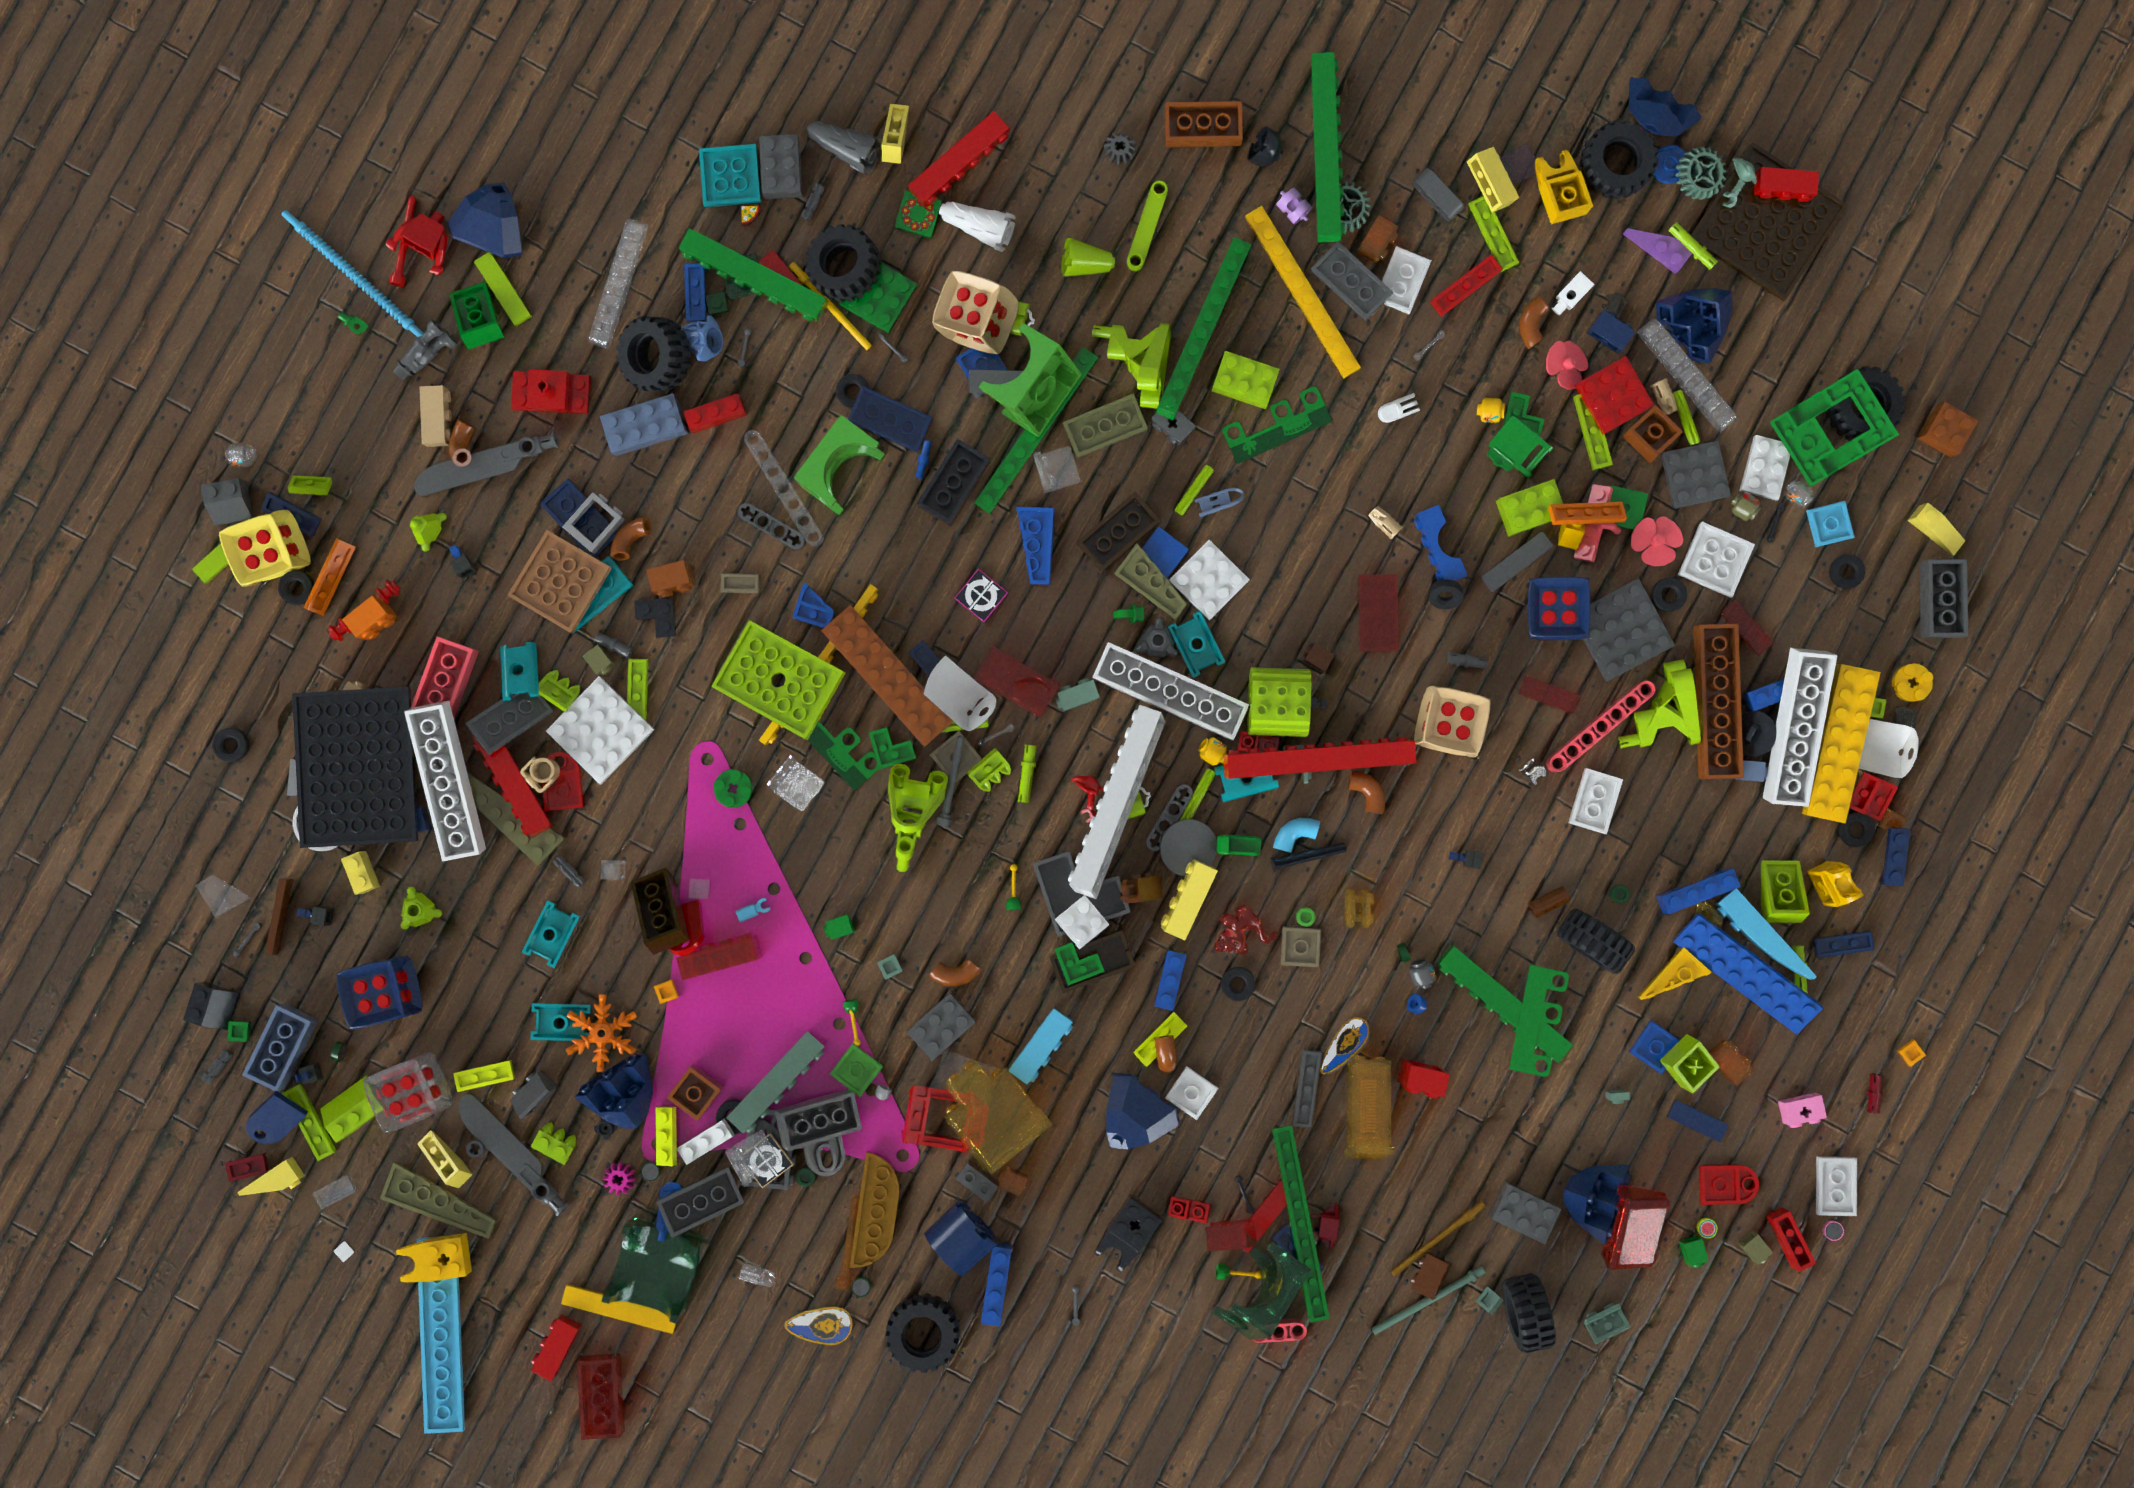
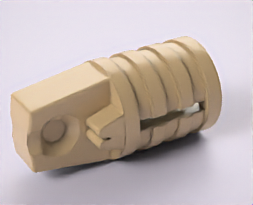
(1664, 396)
(1385, 522)

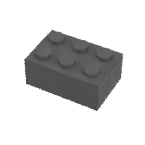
(781, 166)
(941, 1026)
(1524, 1212)

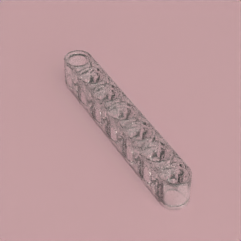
(618, 283)
(1687, 375)
(777, 481)

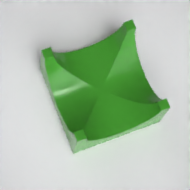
(1040, 388)
(839, 444)

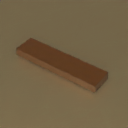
(278, 916)

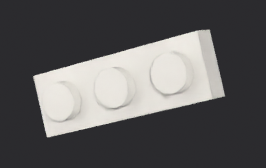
(705, 1141)

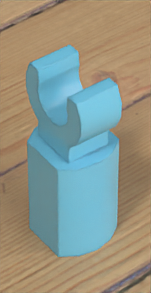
(751, 910)

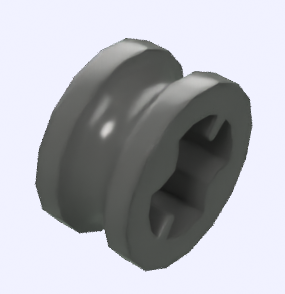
(473, 1154)

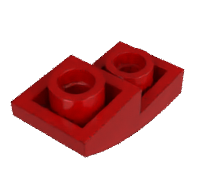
(1257, 741)
(1189, 1209)

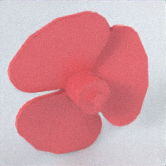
(1563, 359)
(1656, 534)

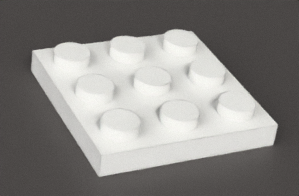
(1716, 559)
(1208, 580)

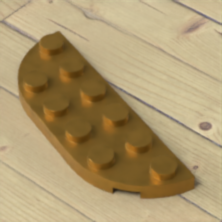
(875, 1211)

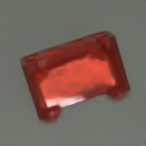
(1636, 1228)

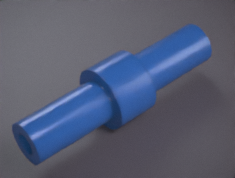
(923, 459)

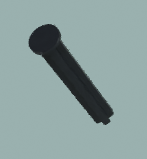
(1308, 856)

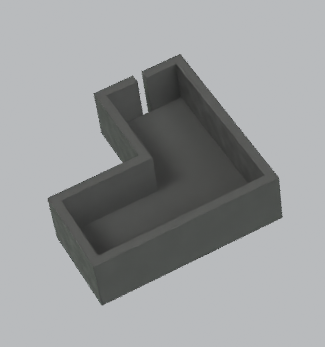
(1059, 895)

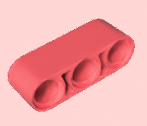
(1287, 1334)

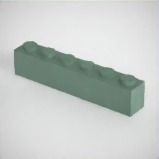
(775, 1082)

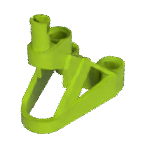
(1146, 366)
(1679, 686)
(917, 796)

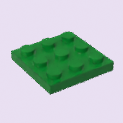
(885, 301)

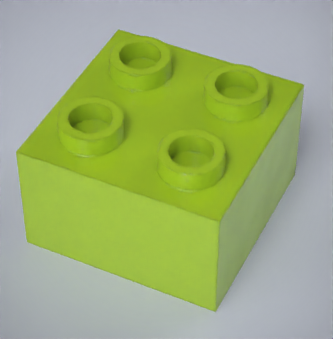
(1689, 1063)

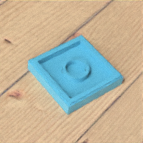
(1830, 524)

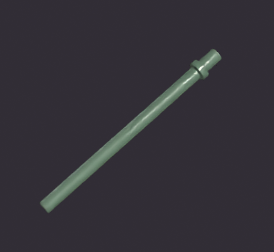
(1471, 1276)

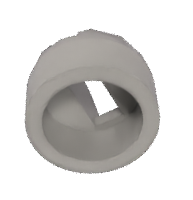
(883, 1092)

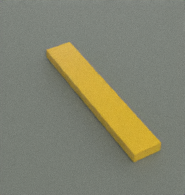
(625, 1311)

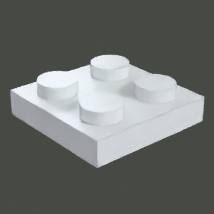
(1082, 922)

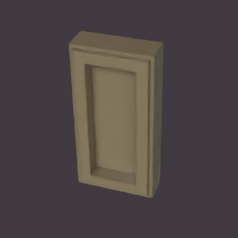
(740, 583)

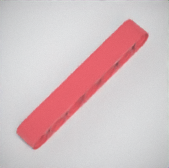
(1609, 724)

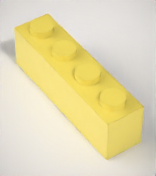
(1188, 899)

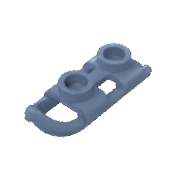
(1223, 499)

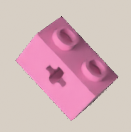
(1791, 1109)

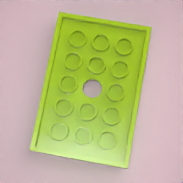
(755, 662)

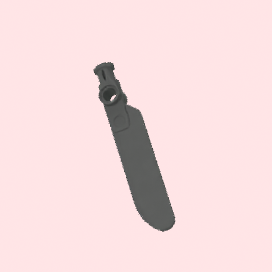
(482, 465)
(509, 1150)

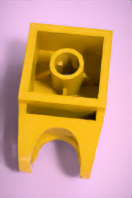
(1562, 189)
(1834, 883)
(431, 1262)

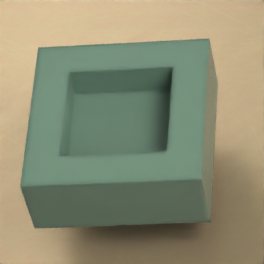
(890, 966)
(1617, 1096)
(1489, 1300)

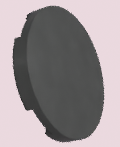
(1186, 841)

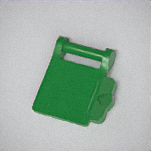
(1513, 446)

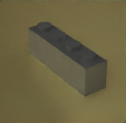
(989, 376)

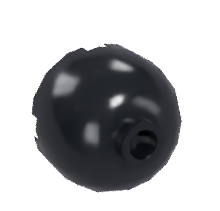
(1266, 149)

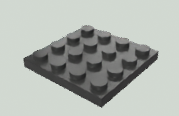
(1625, 630)

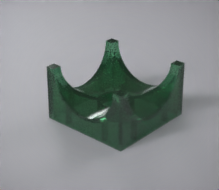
(655, 1270)
(1279, 1285)

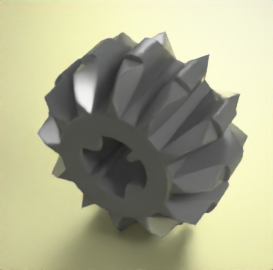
(1119, 141)

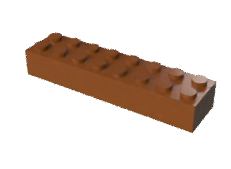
(886, 675)
(1718, 701)

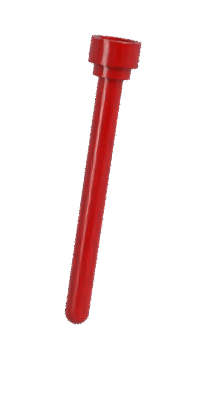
(397, 277)

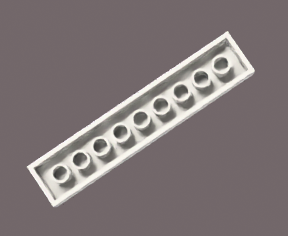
(1117, 802)

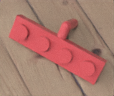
(1589, 543)

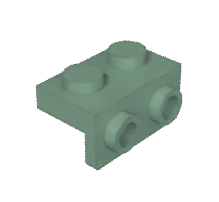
(1606, 1323)

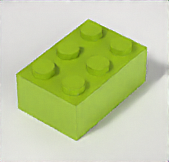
(1245, 380)
(1528, 507)

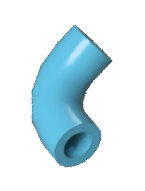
(1293, 830)

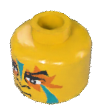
(1491, 410)
(1212, 751)

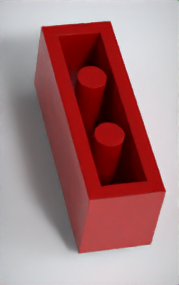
(1786, 184)
(715, 413)
(1790, 1239)
(555, 1347)

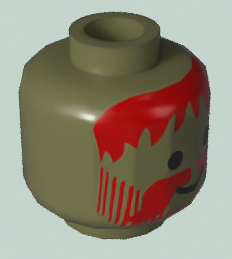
(1745, 506)

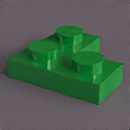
(1517, 407)
(886, 752)
(1076, 969)

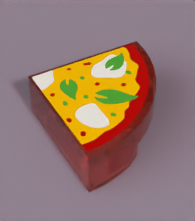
(749, 214)

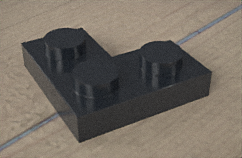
(662, 611)

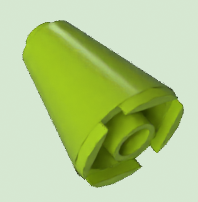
(1085, 259)

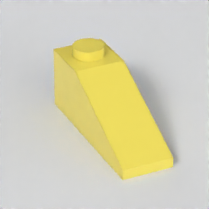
(895, 133)
(1937, 528)
(444, 1160)
(279, 1178)

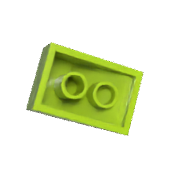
(1783, 892)

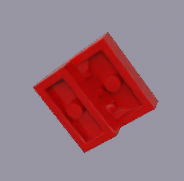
(1872, 796)

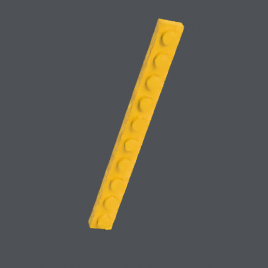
(1302, 292)
(869, 596)

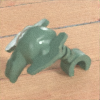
(1746, 173)

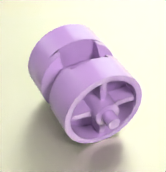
(1294, 205)

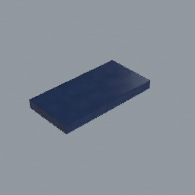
(890, 419)
(563, 504)

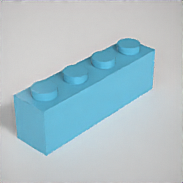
(1040, 1046)

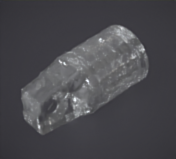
(756, 1275)

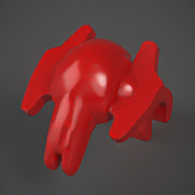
(1092, 787)

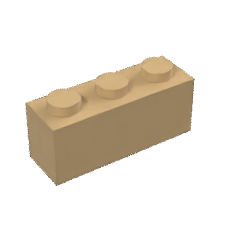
(435, 415)

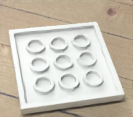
(600, 730)

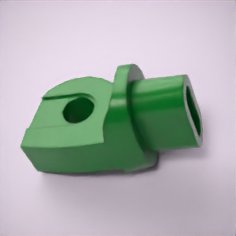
(351, 320)
(1133, 614)

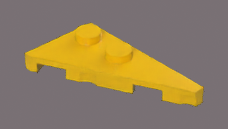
(1679, 970)

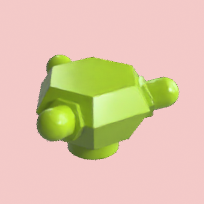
(427, 528)
(417, 909)

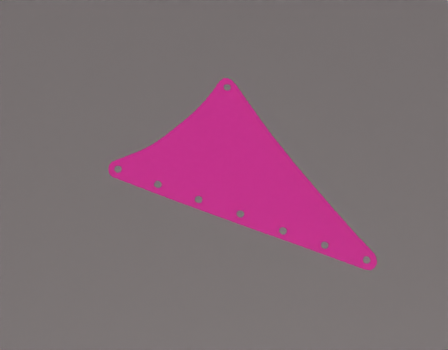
(753, 1013)

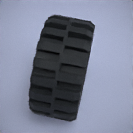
(1636, 142)
(858, 279)
(634, 353)
(1887, 393)
(1595, 941)
(1528, 1313)
(922, 1358)

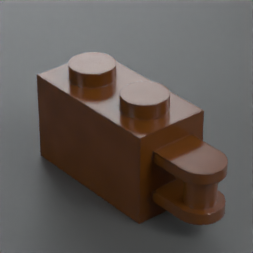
(1141, 888)

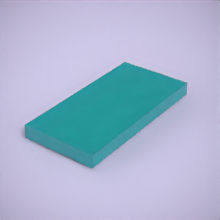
(613, 587)

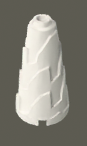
(986, 225)

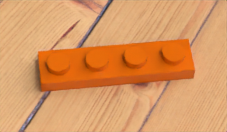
(1587, 513)
(329, 577)

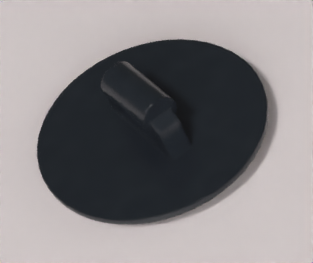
(1757, 733)

